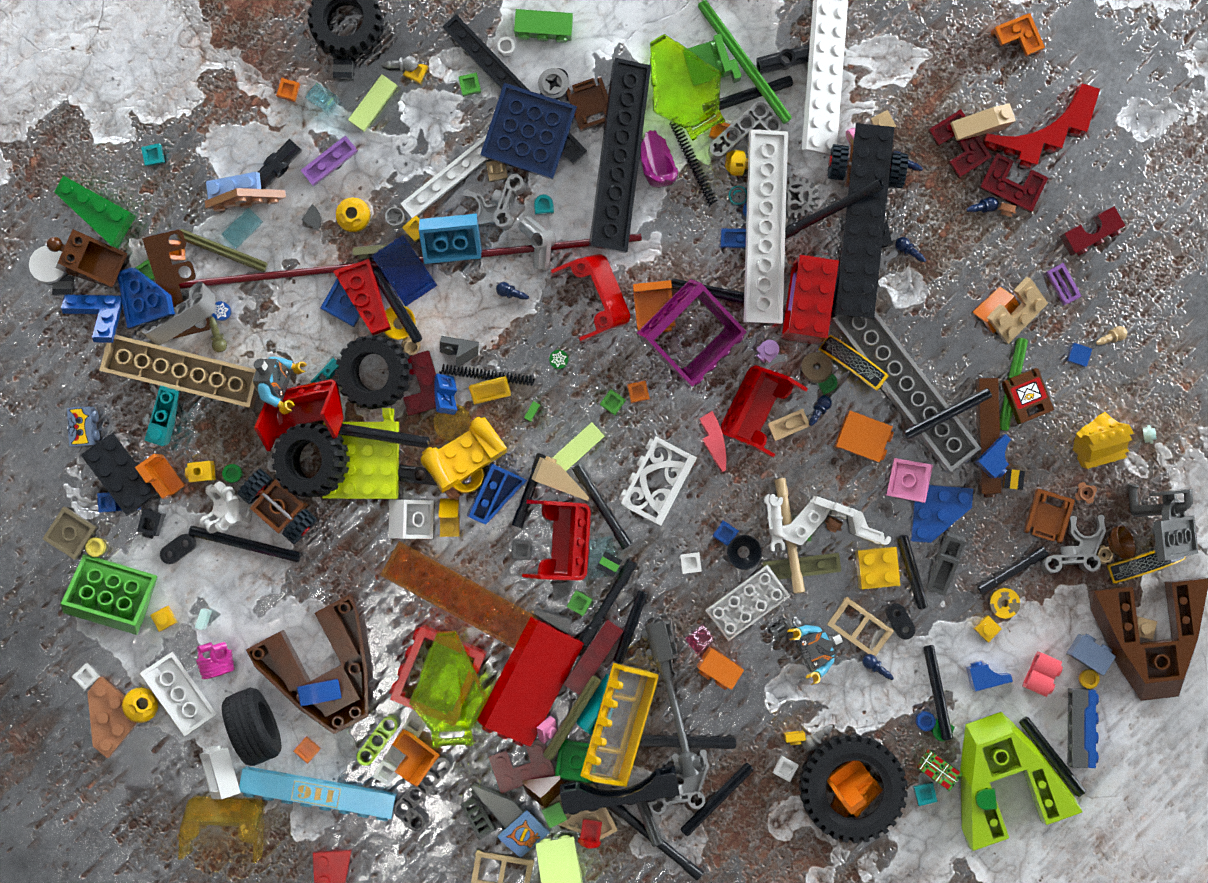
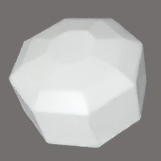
(506, 46)

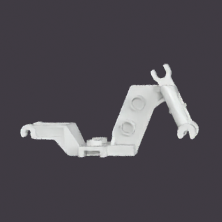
(811, 518)

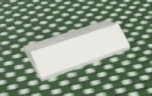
(178, 694)

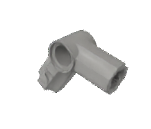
(541, 240)

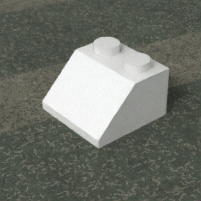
(411, 519)

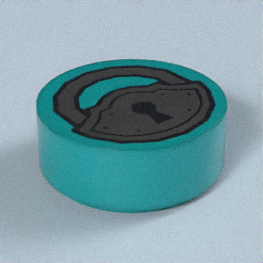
(737, 195)

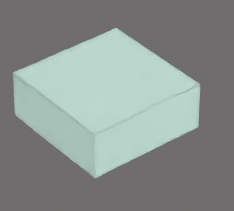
(203, 619)

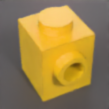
(200, 471)

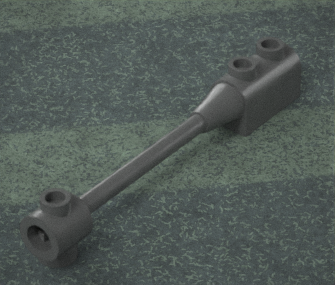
(661, 652)

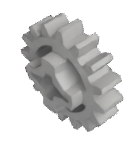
(804, 192)

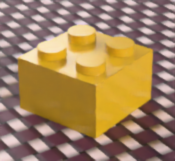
(877, 567)

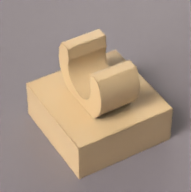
(496, 171)

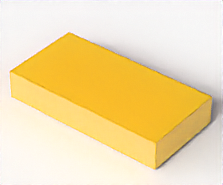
(489, 390)

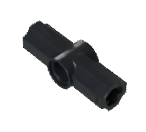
(774, 61)
(278, 163)
(408, 474)

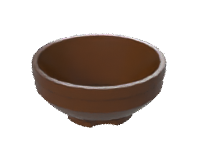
(1122, 542)

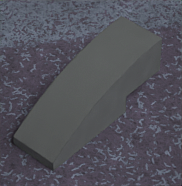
(946, 563)

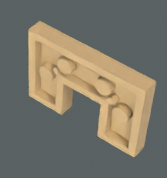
(1010, 325)

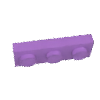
(329, 160)

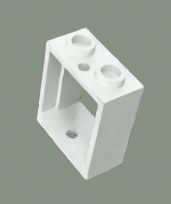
(219, 772)

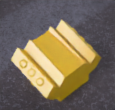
(1102, 441)

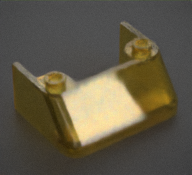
(230, 811)

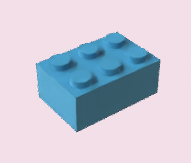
(450, 238)

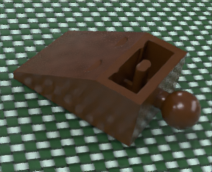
(92, 258)

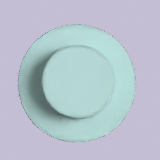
(1149, 434)

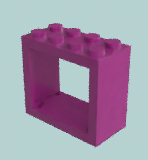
(713, 352)

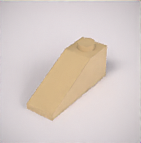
(983, 122)
(554, 476)

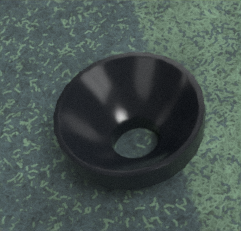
(754, 548)

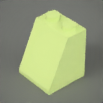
(559, 860)

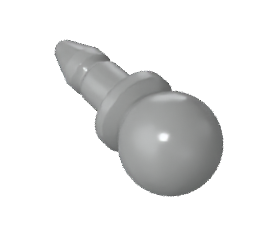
(408, 63)
(815, 738)

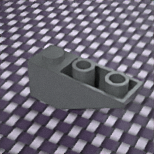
(502, 806)

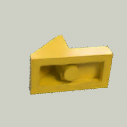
(449, 518)

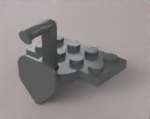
(1175, 532)

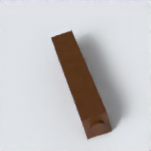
(987, 432)

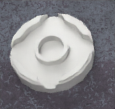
(43, 264)

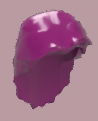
(657, 161)

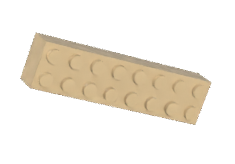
(180, 371)

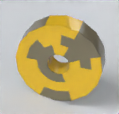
(996, 599)

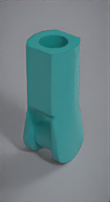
(328, 371)

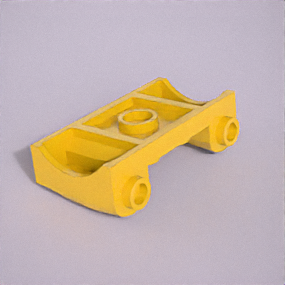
(463, 455)

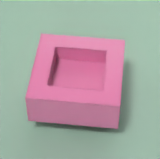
(547, 729)

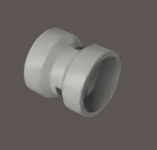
(395, 214)

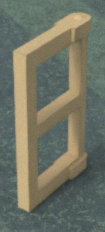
(888, 630)
(504, 859)

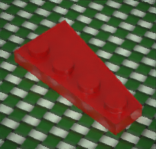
(364, 293)
(331, 866)

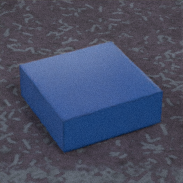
(1079, 355)
(725, 533)

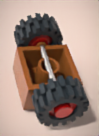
(840, 166)
(277, 506)

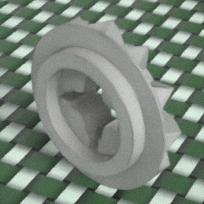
(550, 75)

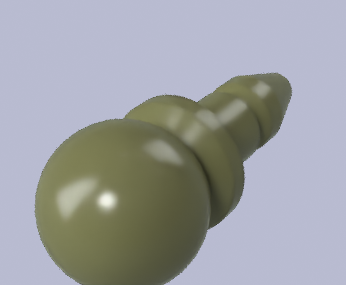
(219, 343)

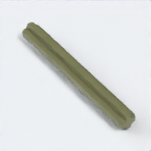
(224, 251)
(572, 717)

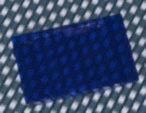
(404, 270)

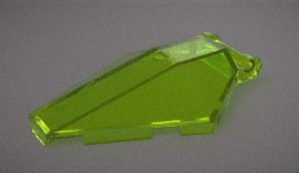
(684, 87)
(449, 691)

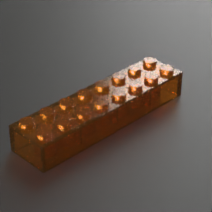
(456, 594)

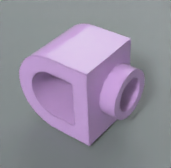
(767, 351)

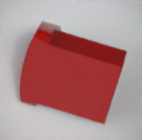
(590, 833)

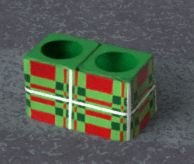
(939, 770)

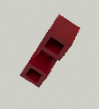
(1106, 223)

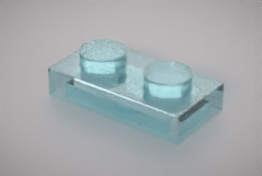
(242, 228)

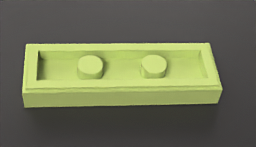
(372, 103)
(578, 446)

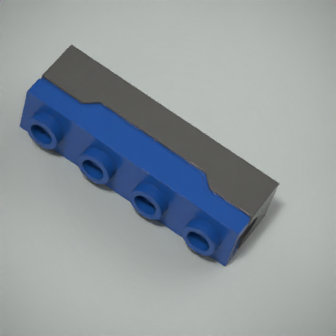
(1082, 728)

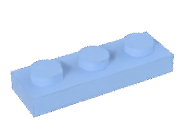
(222, 185)

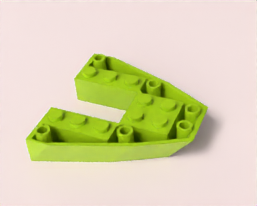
(996, 750)

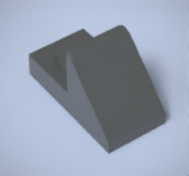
(463, 349)

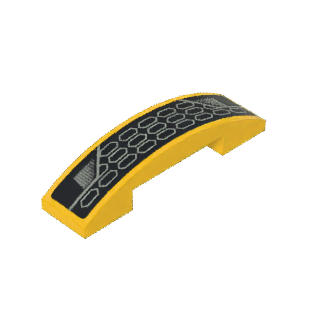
(854, 362)
(1138, 566)

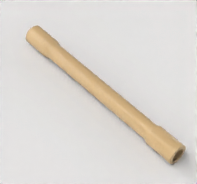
(796, 576)

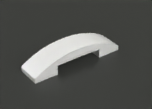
(385, 771)

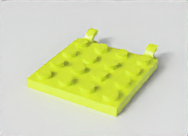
(371, 464)

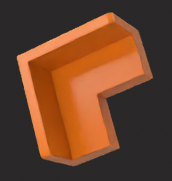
(1020, 29)
(161, 475)
(418, 757)
(847, 782)

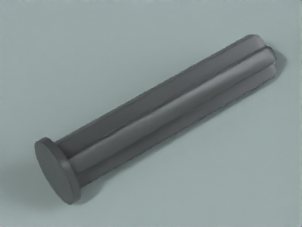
(649, 823)

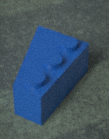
(493, 493)

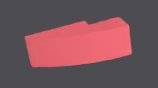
(714, 441)

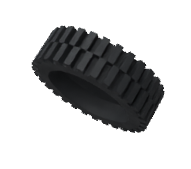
(830, 756)

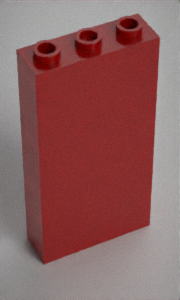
(529, 682)

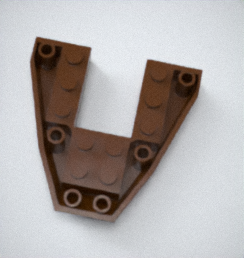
(1158, 666)
(283, 668)

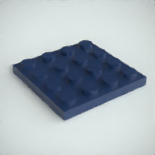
(528, 131)

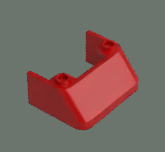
(616, 311)
(311, 404)
(753, 404)
(569, 541)

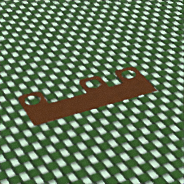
(168, 275)

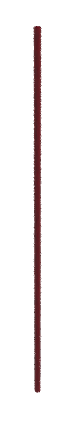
(329, 269)

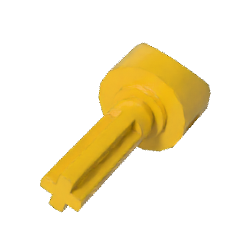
(736, 162)

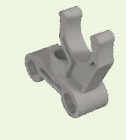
(500, 203)
(1086, 549)
(691, 786)

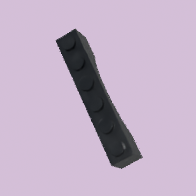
(580, 797)

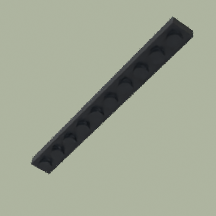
(498, 71)

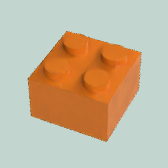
(720, 668)

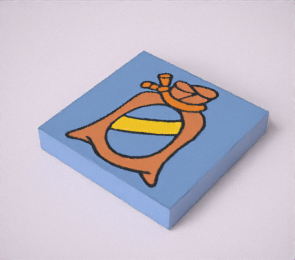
(523, 834)

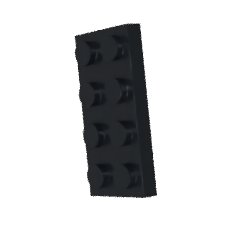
(118, 474)

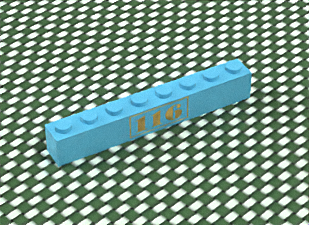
(317, 792)

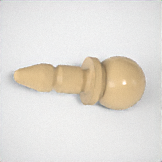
(1117, 334)

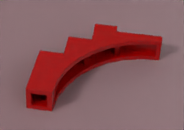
(1051, 138)

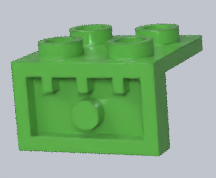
(714, 54)

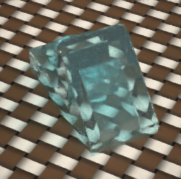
(323, 98)

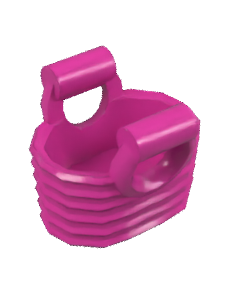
(219, 662)

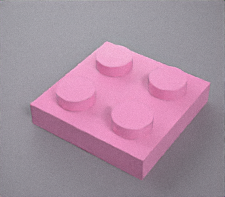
(909, 480)

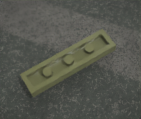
(808, 565)

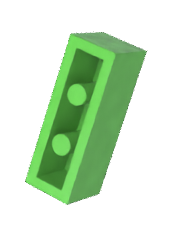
(543, 25)

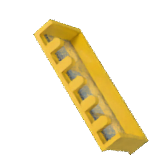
(619, 725)

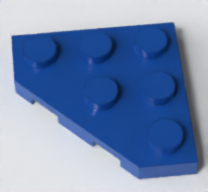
(142, 298)
(942, 509)

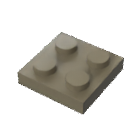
(69, 533)

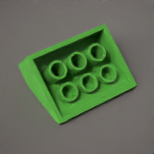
(109, 594)

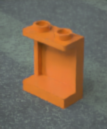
(650, 299)
(864, 436)

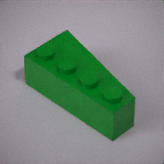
(101, 214)

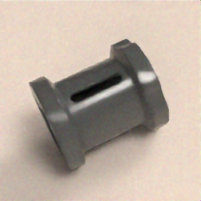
(778, 636)

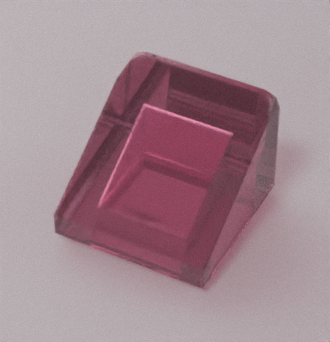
(699, 638)

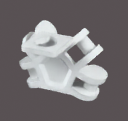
(225, 509)

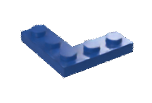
(106, 306)

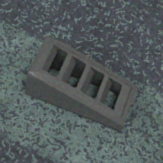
(558, 621)
(480, 834)

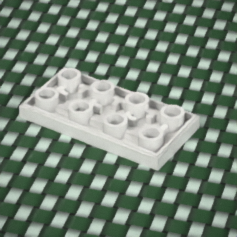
(747, 602)

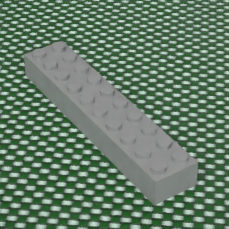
(908, 388)

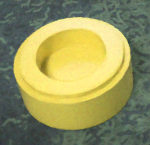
(95, 547)

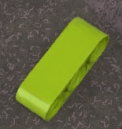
(370, 745)

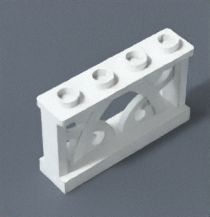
(681, 468)

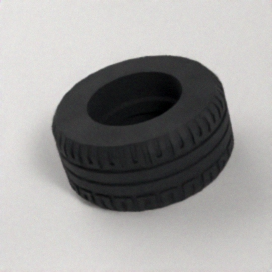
(251, 726)

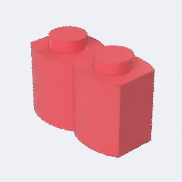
(1042, 674)

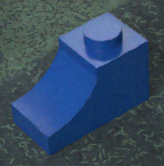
(993, 459)
(983, 677)

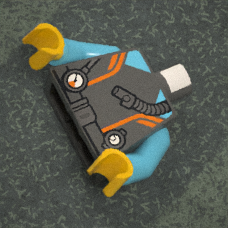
(273, 378)
(816, 649)

